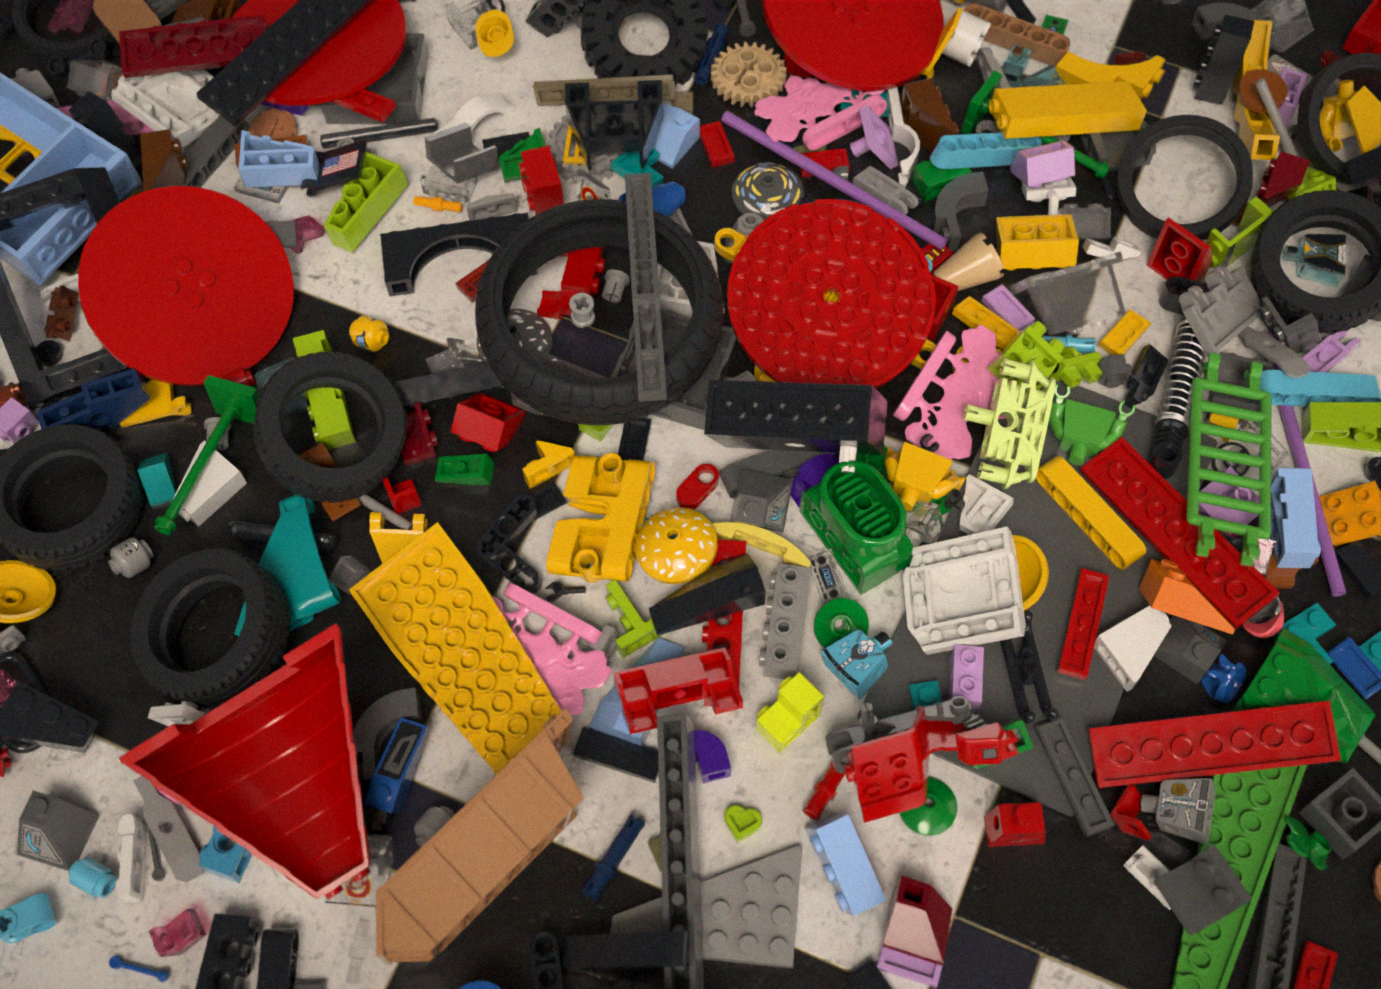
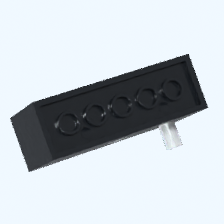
(797, 417)

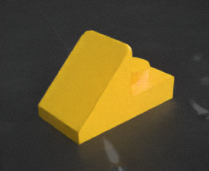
(552, 462)

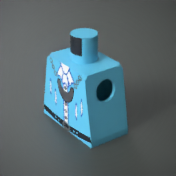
(857, 660)

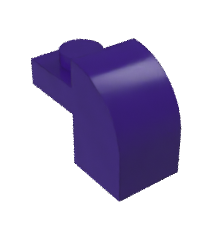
(811, 474)
(711, 756)

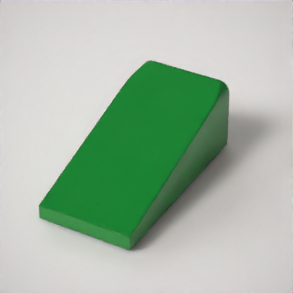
(465, 469)

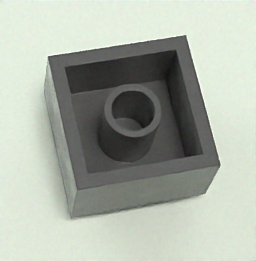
(1346, 813)

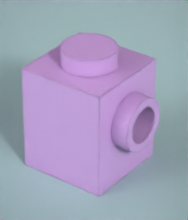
(15, 421)

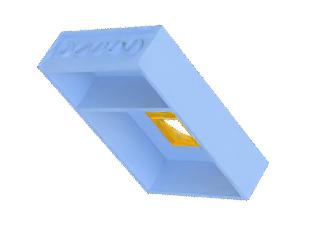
(58, 144)

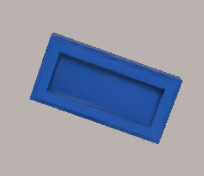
(1356, 668)

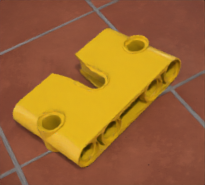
(606, 541)

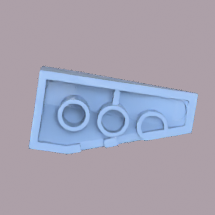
(676, 134)
(609, 717)

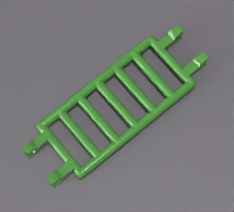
(1195, 473)

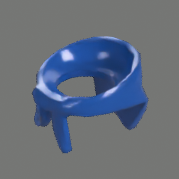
(1224, 679)

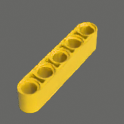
(1090, 512)

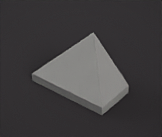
(492, 206)

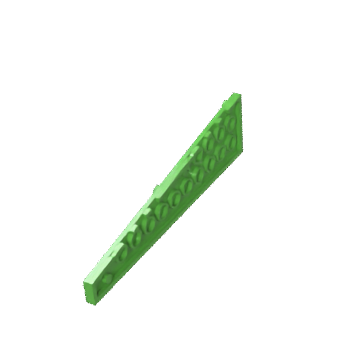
(1246, 831)

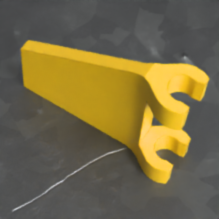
(946, 34)
(1365, 117)
(160, 405)
(391, 541)

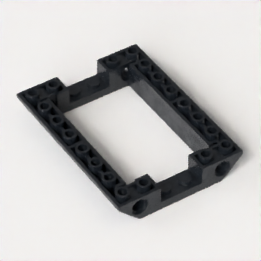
(65, 379)

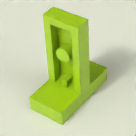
(638, 632)

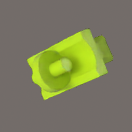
(1075, 365)

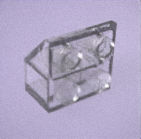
(1289, 20)

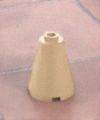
(971, 264)

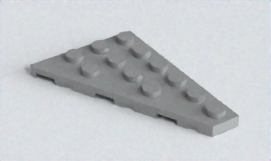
(744, 912)

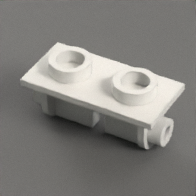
(1147, 869)

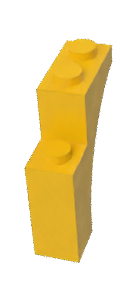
(1141, 76)

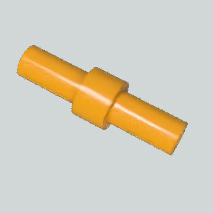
(438, 204)

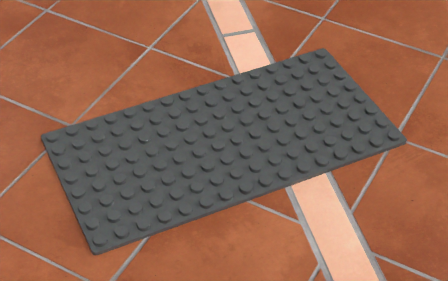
(1067, 551)

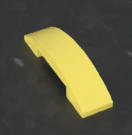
(762, 540)

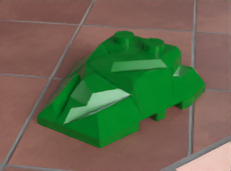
(1300, 675)

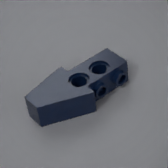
(100, 403)

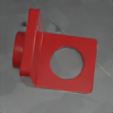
(1126, 811)

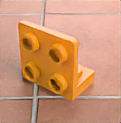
(1353, 513)

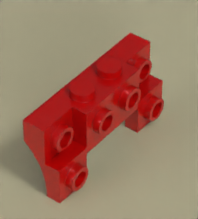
(579, 276)
(676, 683)

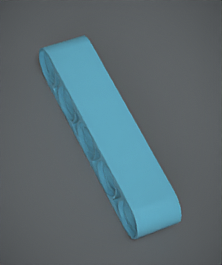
(979, 150)
(1319, 388)

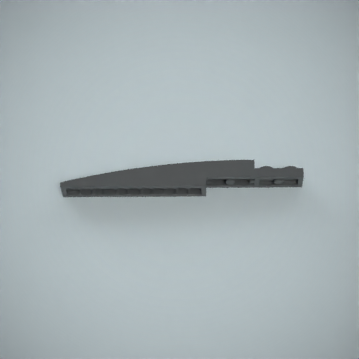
(645, 288)
(1278, 922)

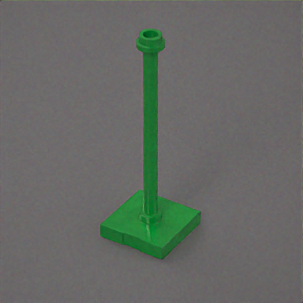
(980, 106)
(231, 402)

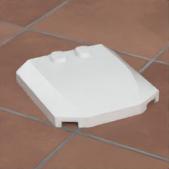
(168, 102)
(964, 591)

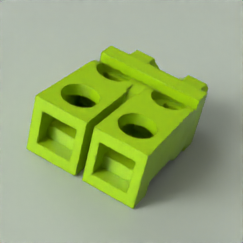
(1028, 346)

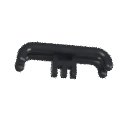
(1027, 671)

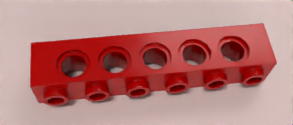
(730, 634)

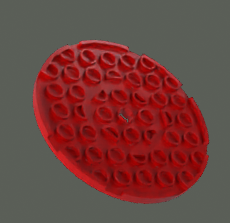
(842, 249)

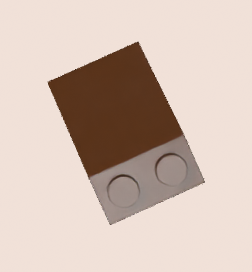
(162, 160)

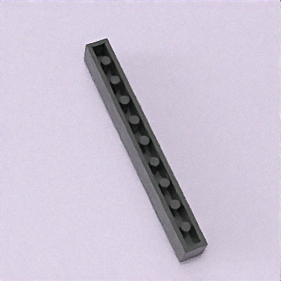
(680, 843)

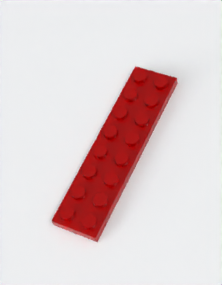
(1160, 518)
(1214, 744)

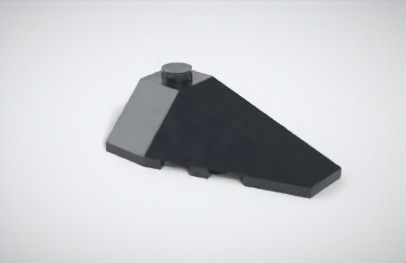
(717, 592)

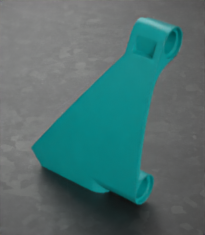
(297, 564)

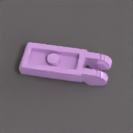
(1329, 352)

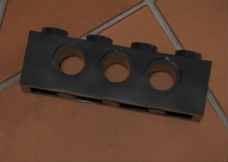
(550, 14)
(224, 932)

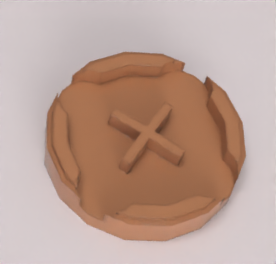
(274, 124)

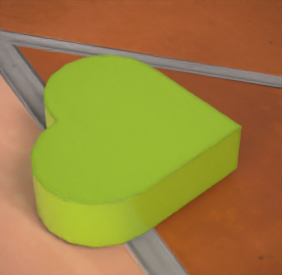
(742, 822)

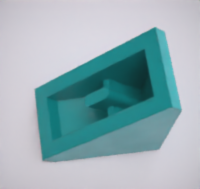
(157, 479)

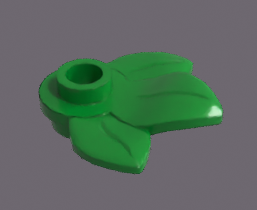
(1308, 844)

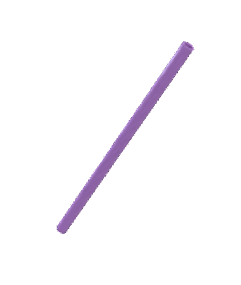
(835, 180)
(1301, 461)

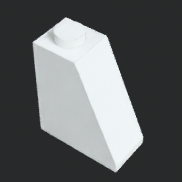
(213, 488)
(1132, 644)

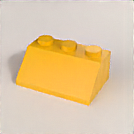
(1036, 241)

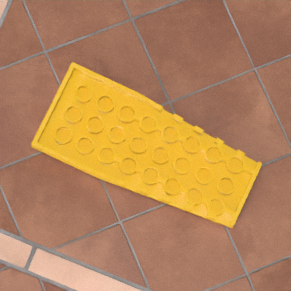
(458, 645)

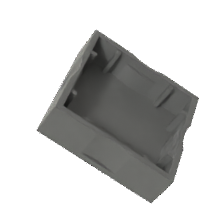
(401, 83)
(692, 406)

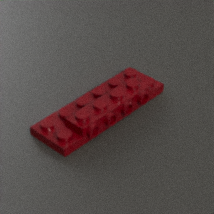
(187, 45)

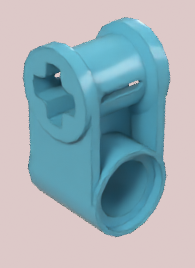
(27, 918)

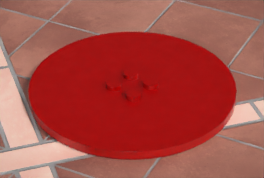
(858, 41)
(348, 61)
(185, 285)

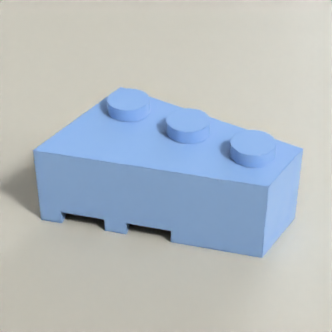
(275, 163)
(1294, 518)
(845, 863)

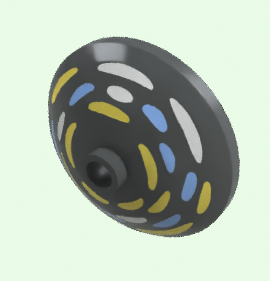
(766, 189)

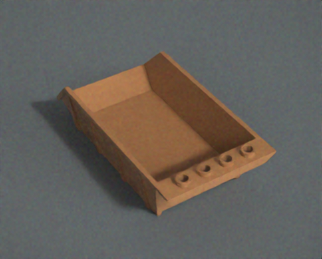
(478, 851)

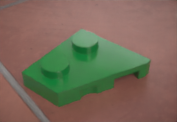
(511, 158)

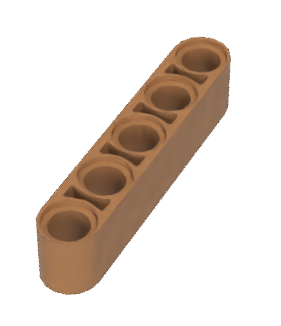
(1009, 31)

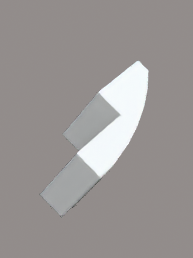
(1099, 249)

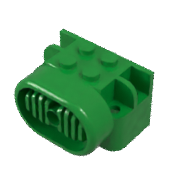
(867, 542)

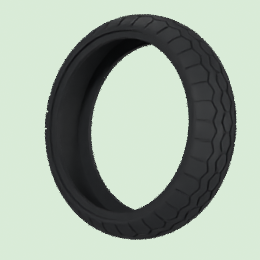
(580, 227)

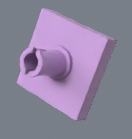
(877, 138)
(1229, 491)

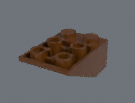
(208, 9)
(926, 113)

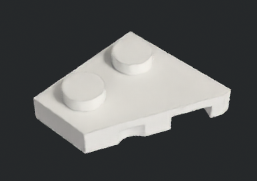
(983, 506)

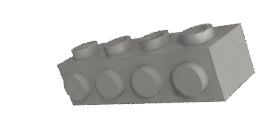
(786, 622)

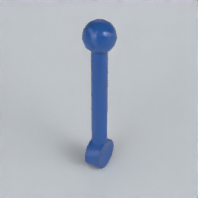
(117, 962)

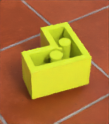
(792, 714)

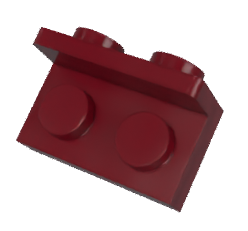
(419, 441)

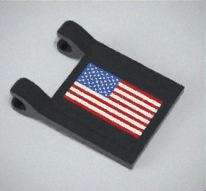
(337, 167)

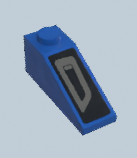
(397, 767)

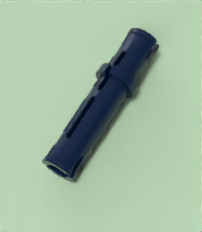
(713, 47)
(612, 858)

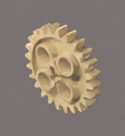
(748, 74)

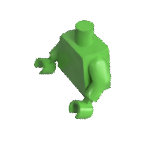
(1083, 427)

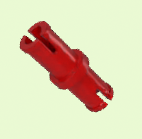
(824, 792)

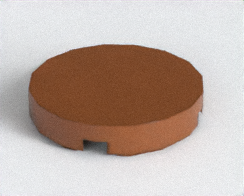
(1250, 96)

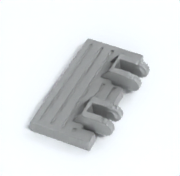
(1223, 309)

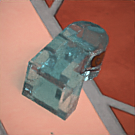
(1016, 64)

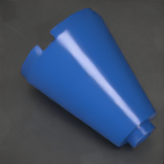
(666, 198)

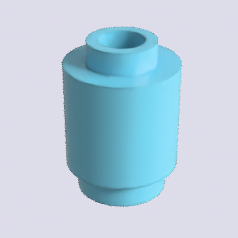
(92, 877)

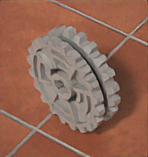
(600, 161)

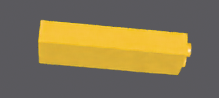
(1067, 109)

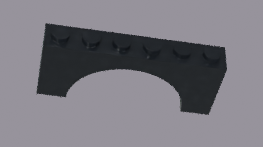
(411, 250)

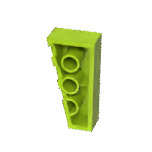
(364, 201)
(326, 404)
(1343, 425)

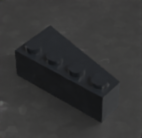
(1222, 59)

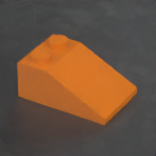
(1172, 592)

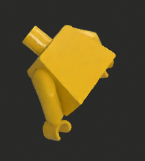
(1335, 118)
(920, 475)

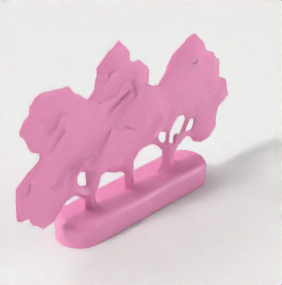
(810, 100)
(968, 384)
(562, 676)

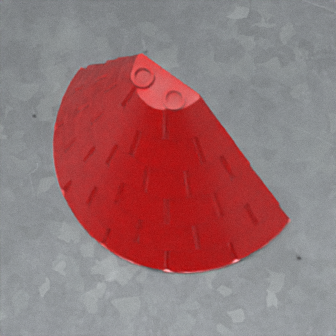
(275, 769)

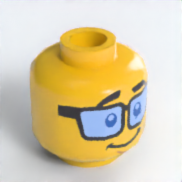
(369, 333)

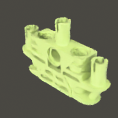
(1025, 411)

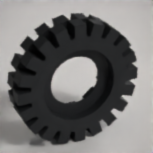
(612, 60)

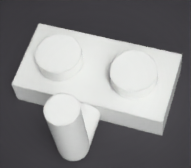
(1052, 191)
(177, 714)

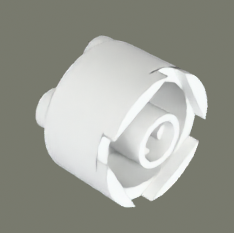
(966, 39)

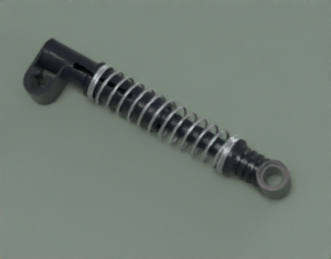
(1174, 427)

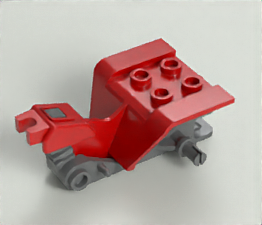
(892, 754)

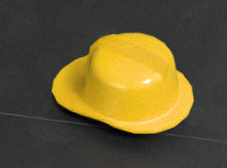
(494, 33)

